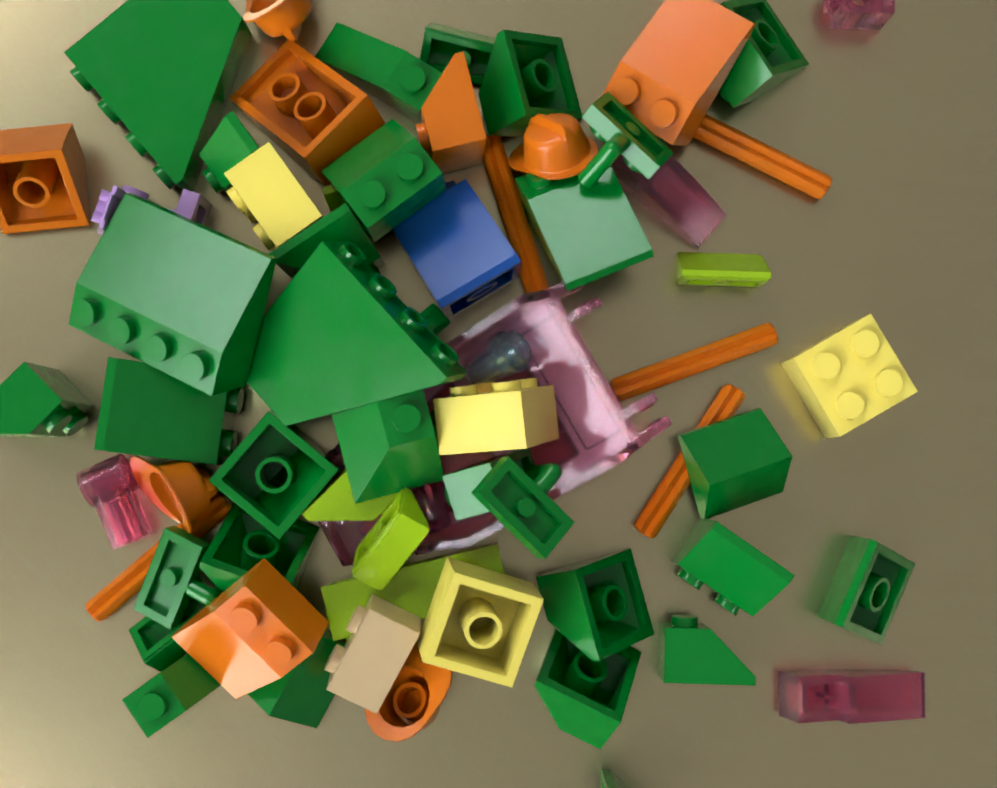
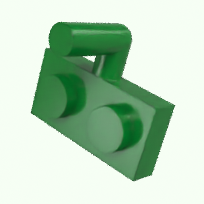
(623, 136)
(523, 505)
(174, 578)

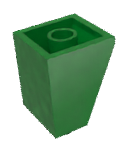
(164, 417)

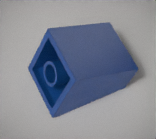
(458, 249)

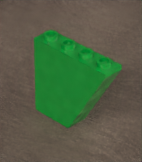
(164, 76)
(343, 341)

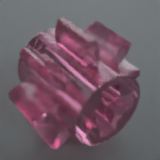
(433, 505)

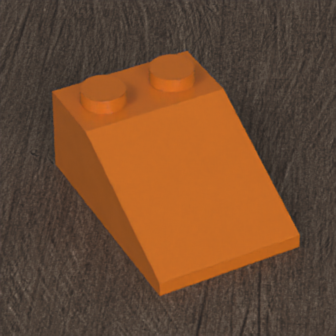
(679, 66)
(307, 108)
(253, 631)

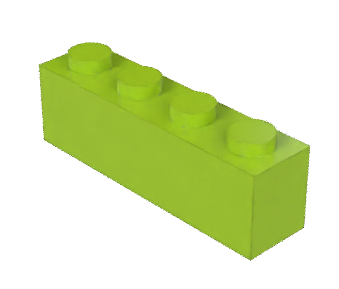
(408, 589)

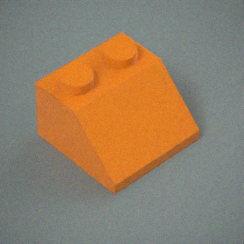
(451, 120)
(42, 179)

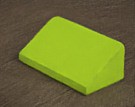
(721, 269)
(390, 541)

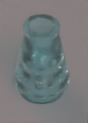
(502, 357)

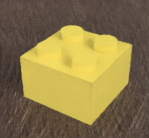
(272, 196)
(849, 377)
(496, 417)
(479, 622)

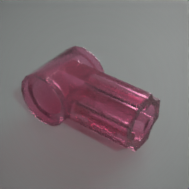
(111, 490)

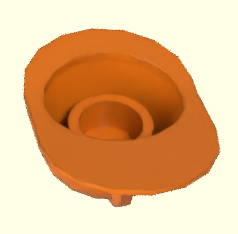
(278, 16)
(553, 147)
(175, 488)
(411, 700)

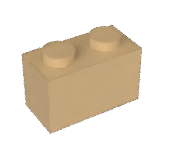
(373, 653)

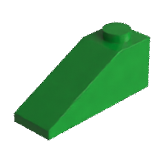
(380, 69)

